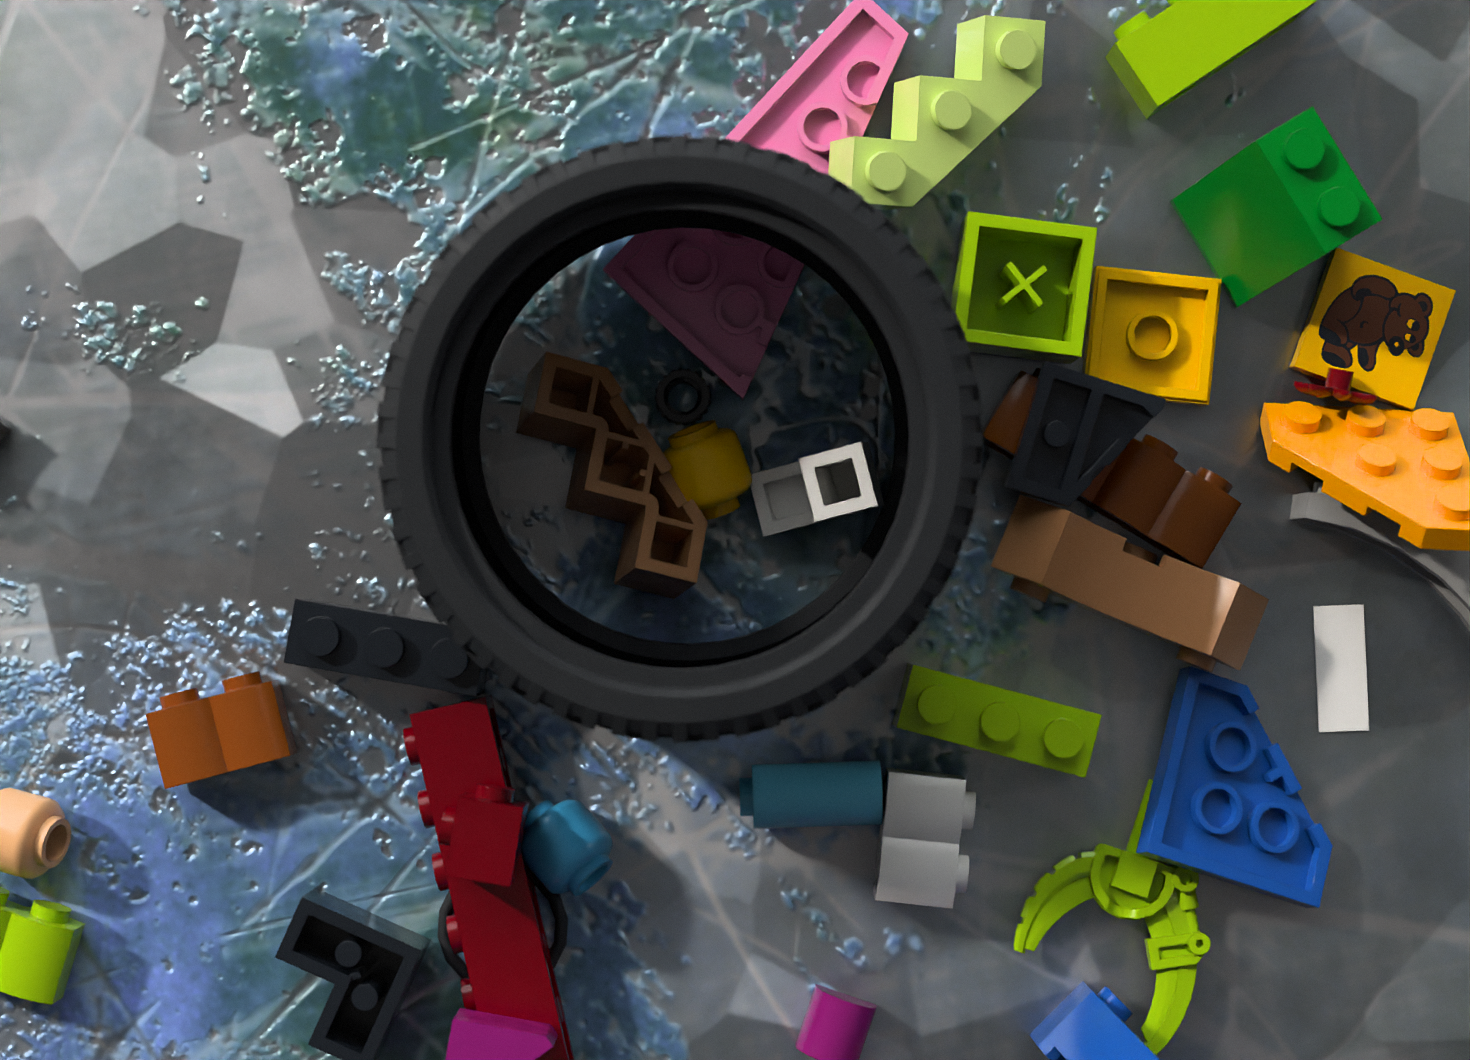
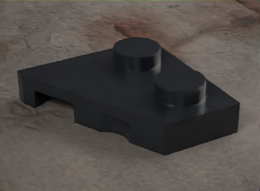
(1074, 432)

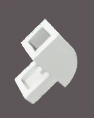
(816, 489)

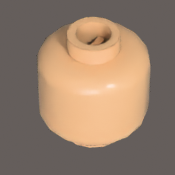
(31, 833)

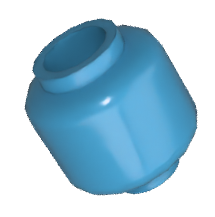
(566, 847)

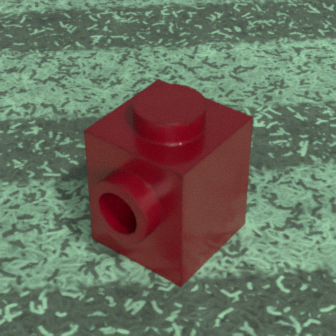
(484, 835)

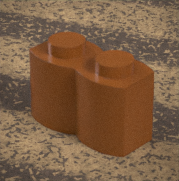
(220, 732)

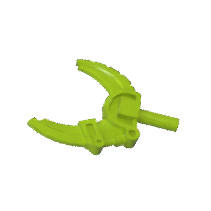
(1130, 889)

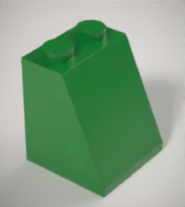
(1275, 207)

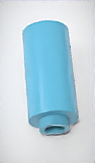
(813, 794)

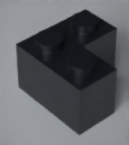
(366, 962)

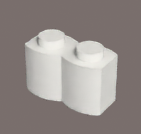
(921, 838)

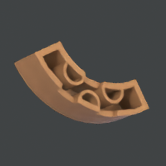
(1101, 572)

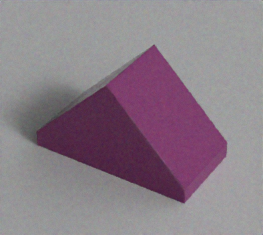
(497, 1037)

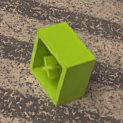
(1023, 286)

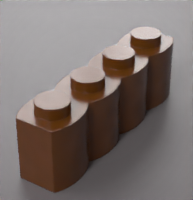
(1139, 489)

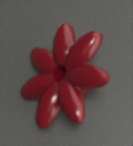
(1337, 384)

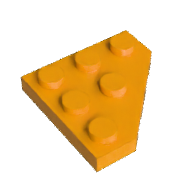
(1380, 460)

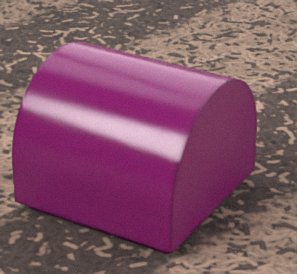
(834, 1025)

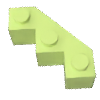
(943, 117)

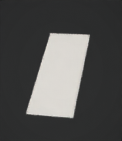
(1341, 668)

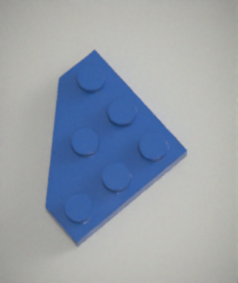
(1230, 798)

